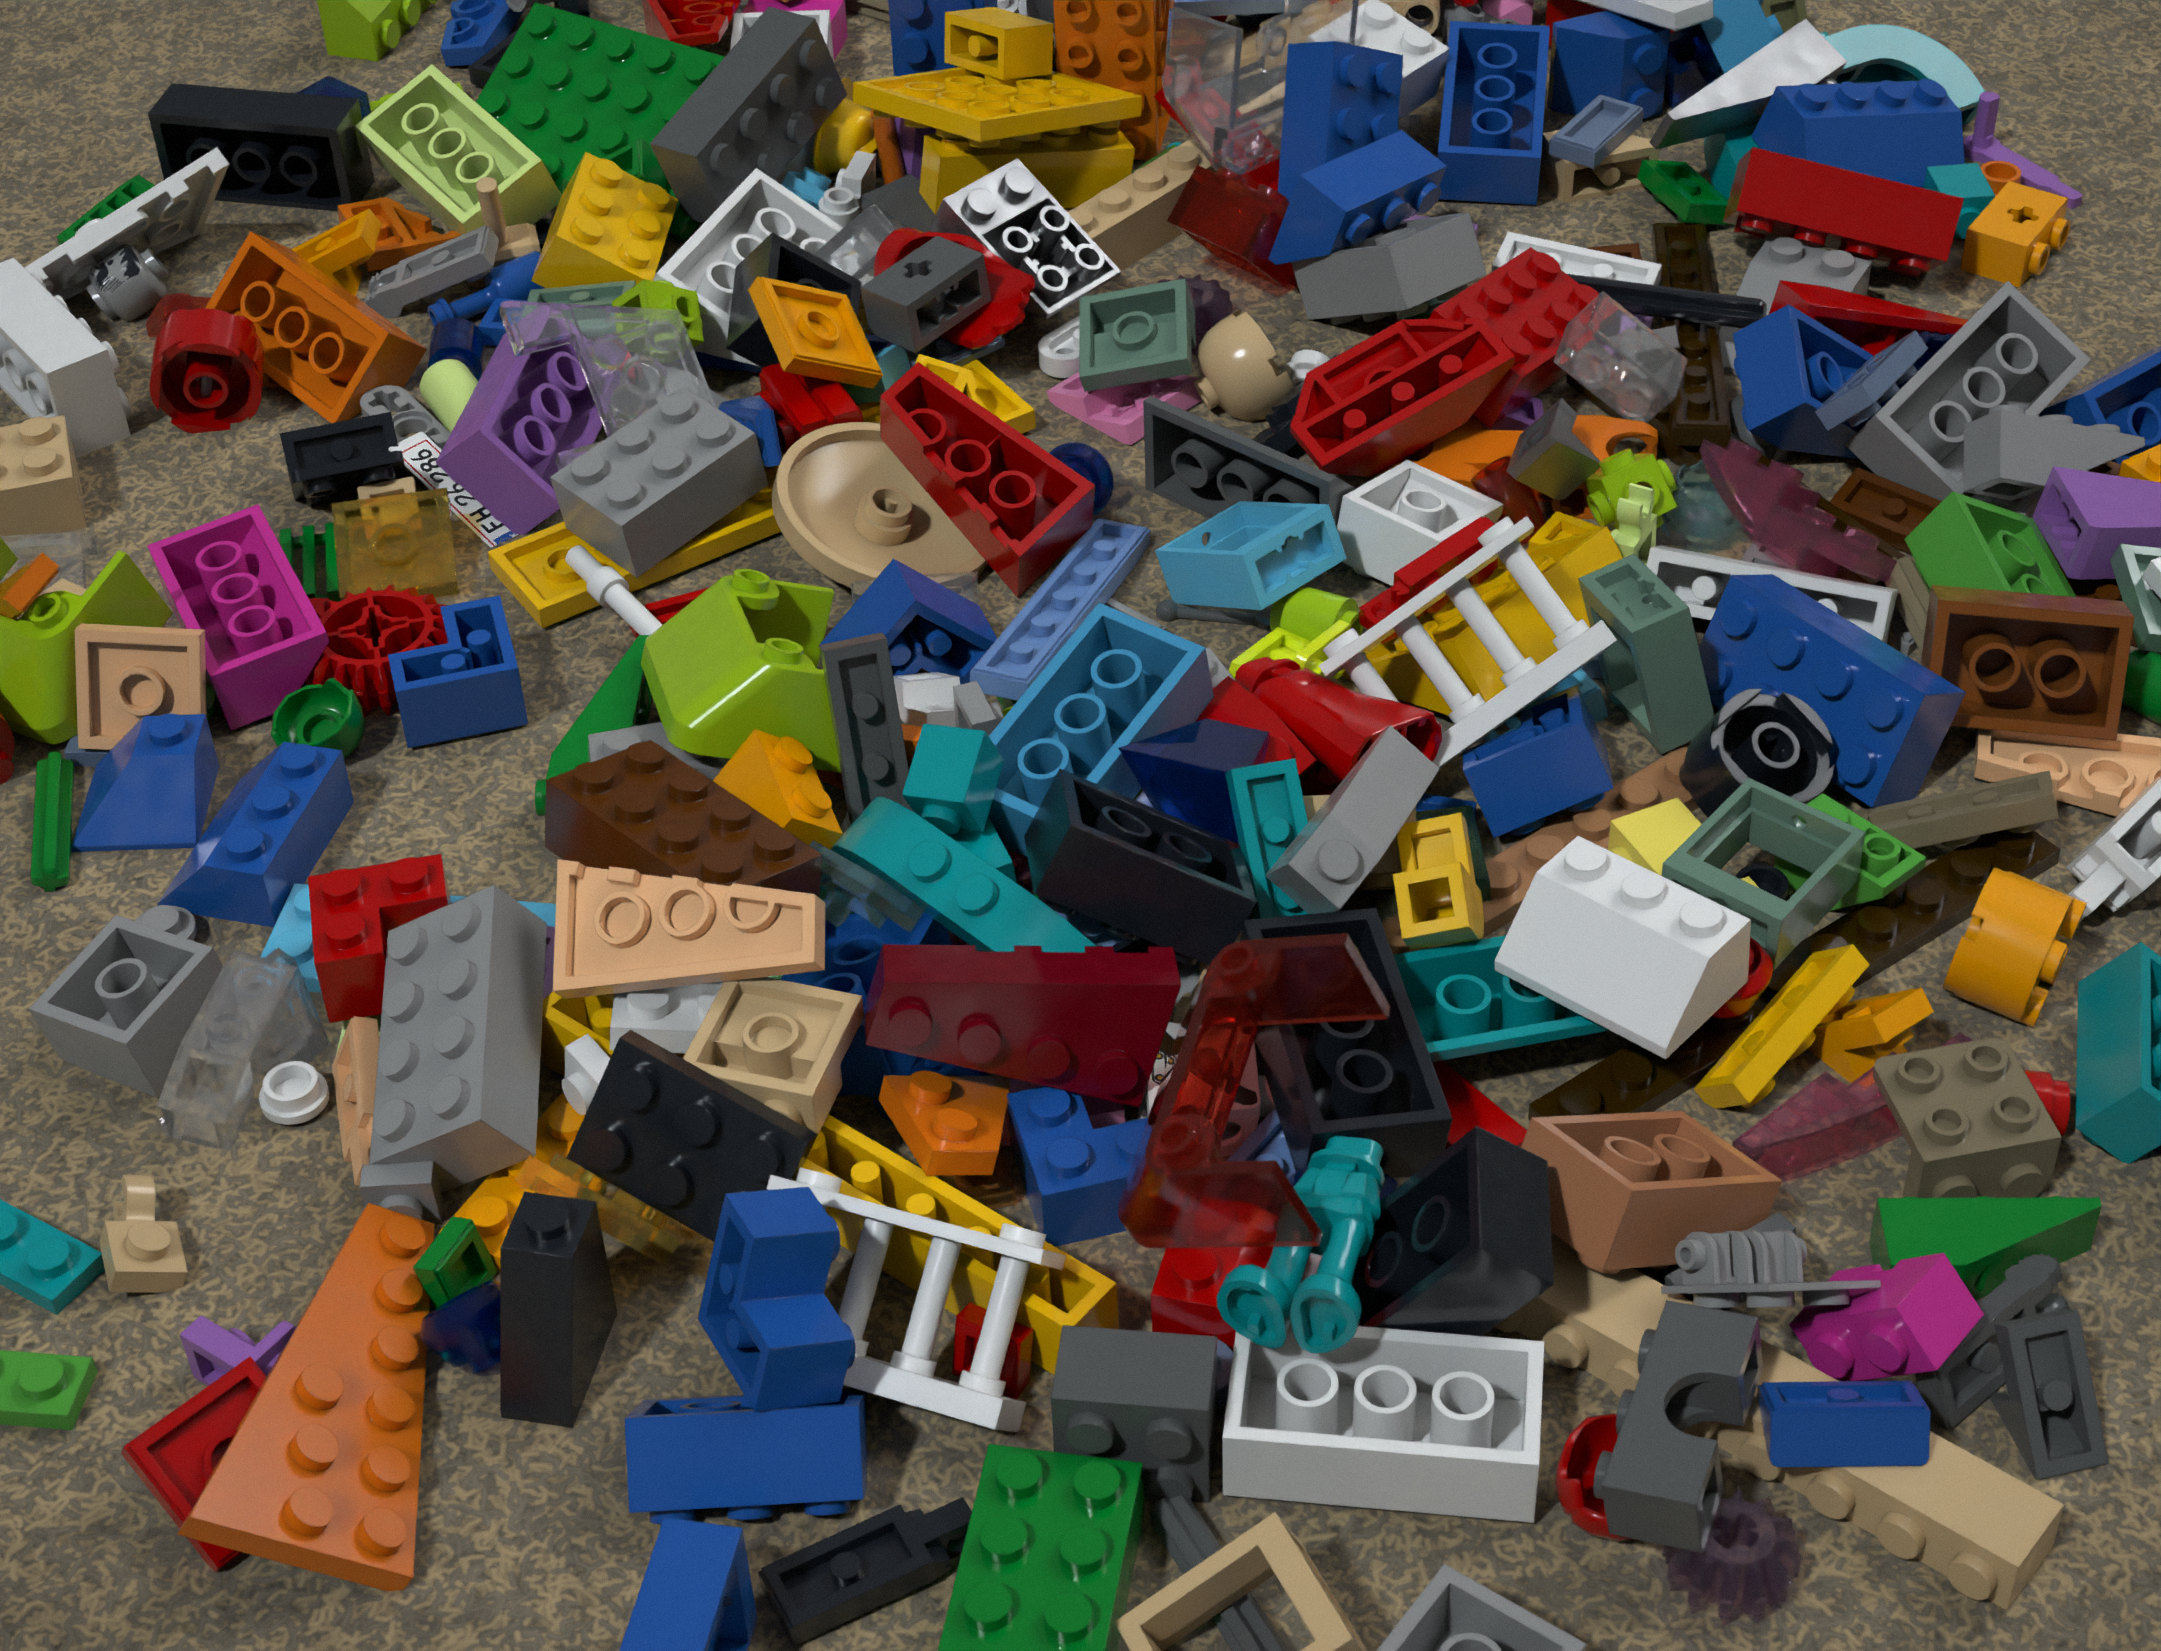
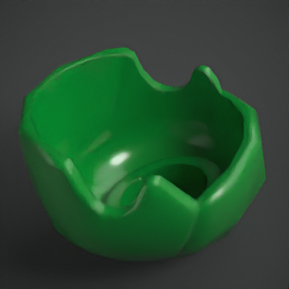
(320, 717)

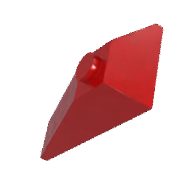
(689, 21)

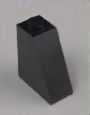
(552, 1308)

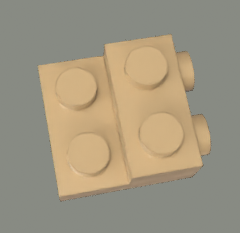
(779, 1044)

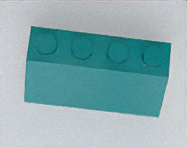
(1476, 1010)

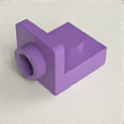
(216, 1351)

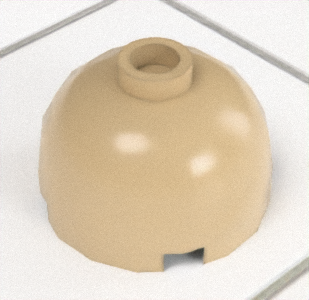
(1239, 369)

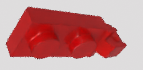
(1425, 571)

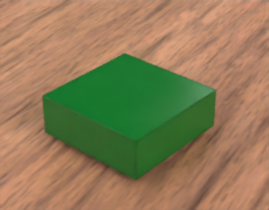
(454, 1262)

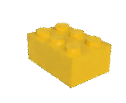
(605, 228)

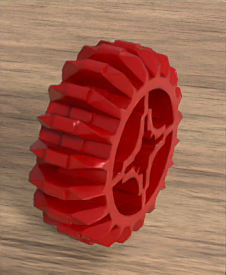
(367, 630)

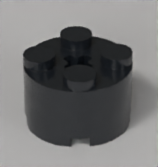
(1759, 739)

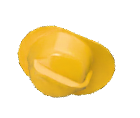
(843, 134)

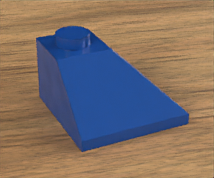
(151, 787)

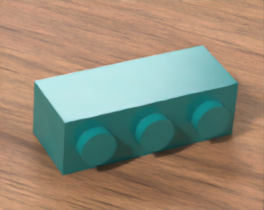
(2120, 1055)

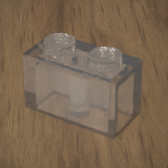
(1620, 360)

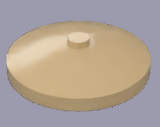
(857, 507)

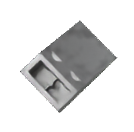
(1031, 232)

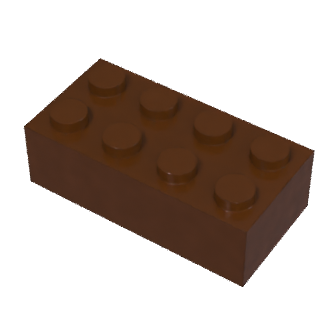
(670, 820)

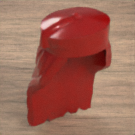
(1007, 286)

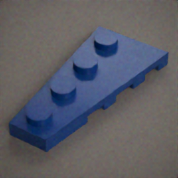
(476, 29)

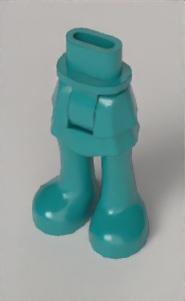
(1324, 1309)

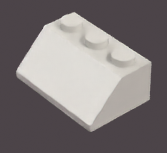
(1625, 947)

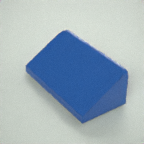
(1844, 1423)

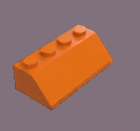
(313, 330)

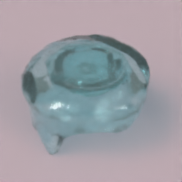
(1701, 516)

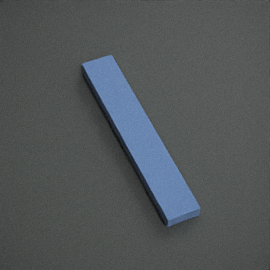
(1060, 606)

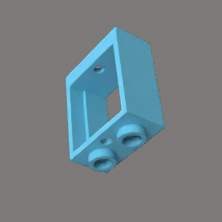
(1251, 554)

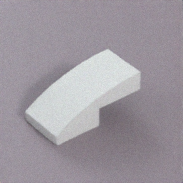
(926, 698)

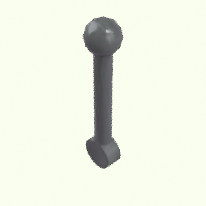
(1169, 611)

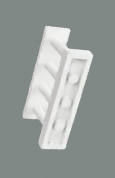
(1522, 677)
(910, 1373)

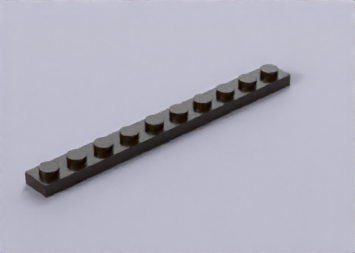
(1879, 929)

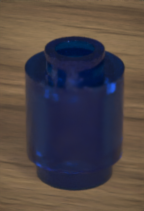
(458, 341)

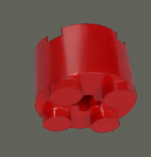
(207, 369)

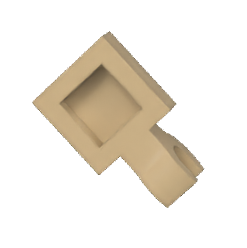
(136, 1248)

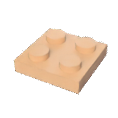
(135, 675)

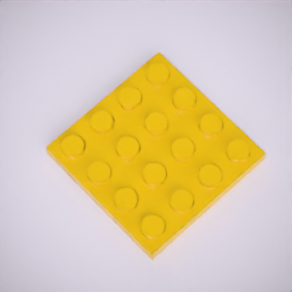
(993, 109)

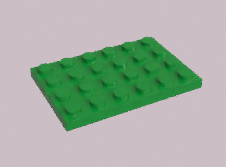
(591, 89)

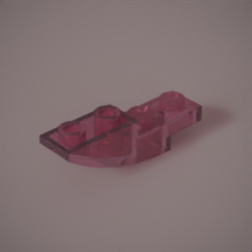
(1784, 514)

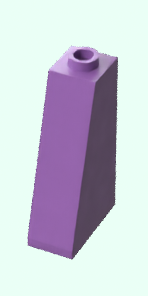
(2091, 514)

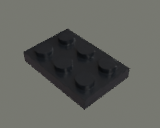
(682, 1135)

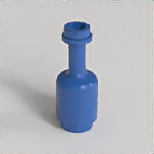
(506, 281)

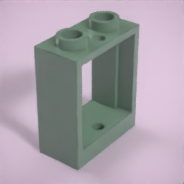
(1656, 661)
(1772, 823)

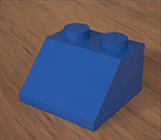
(1609, 58)

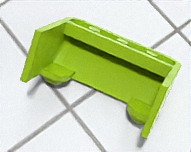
(39, 649)
(744, 663)

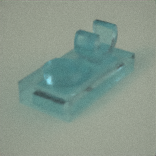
(851, 888)

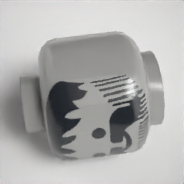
(127, 282)

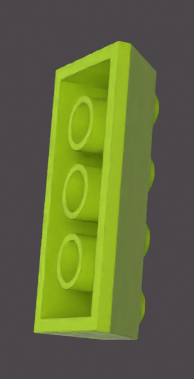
(367, 26)

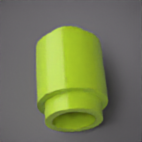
(1313, 611)

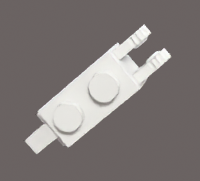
(2123, 856)

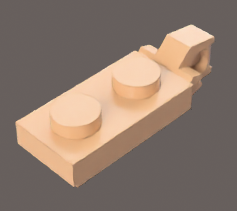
(354, 1086)

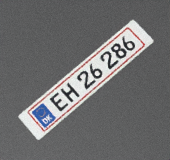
(420, 458)

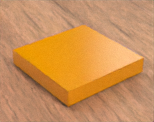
(815, 332)

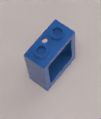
(685, 1592)

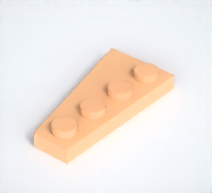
(2082, 770)
(662, 932)

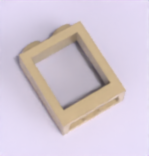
(1228, 1576)

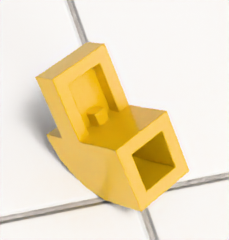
(1437, 884)

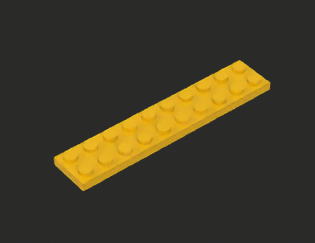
(552, 591)

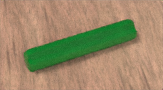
(52, 822)

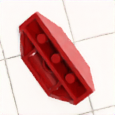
(1397, 393)

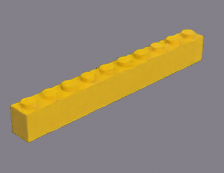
(880, 1176)

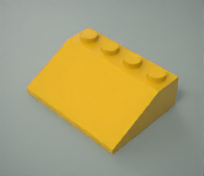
(1560, 564)

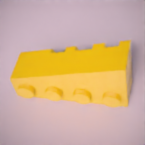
(1067, 165)

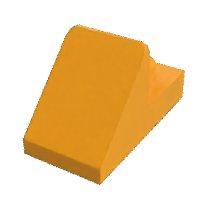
(343, 249)
(1868, 1030)

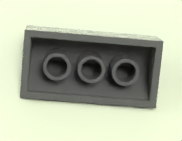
(1216, 468)

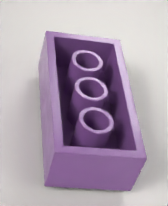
(514, 429)

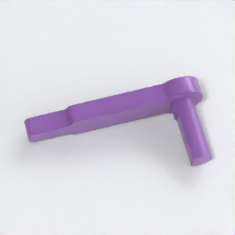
(1984, 148)

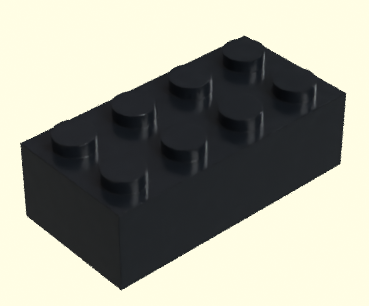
(276, 143)
(1354, 1074)

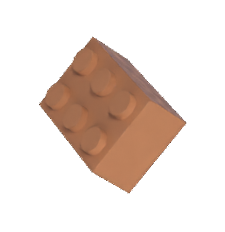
(1642, 1183)

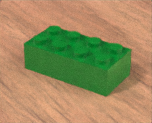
(1046, 1553)

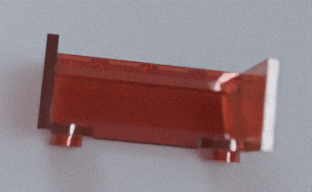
(1175, 1184)

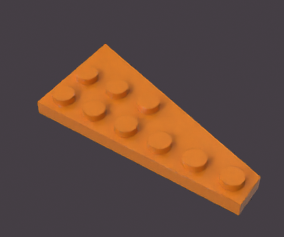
(335, 1432)

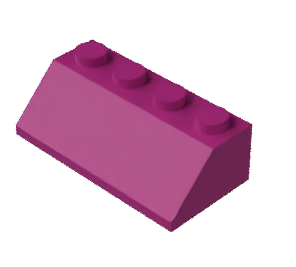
(252, 608)

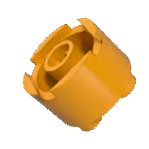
(2013, 946)

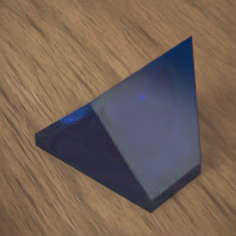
(1187, 770)

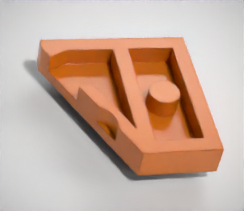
(401, 232)
(948, 1120)

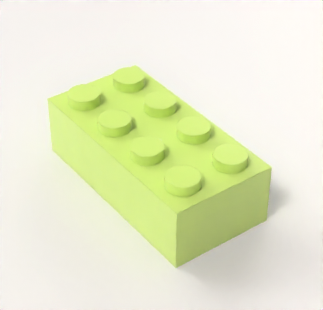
(445, 142)

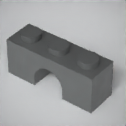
(1691, 1371)

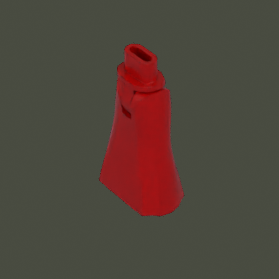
(1332, 718)

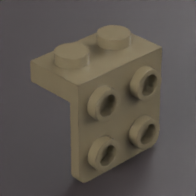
(1969, 1121)

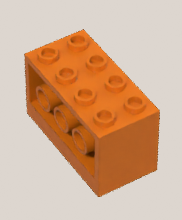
(1120, 48)

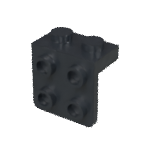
(341, 457)

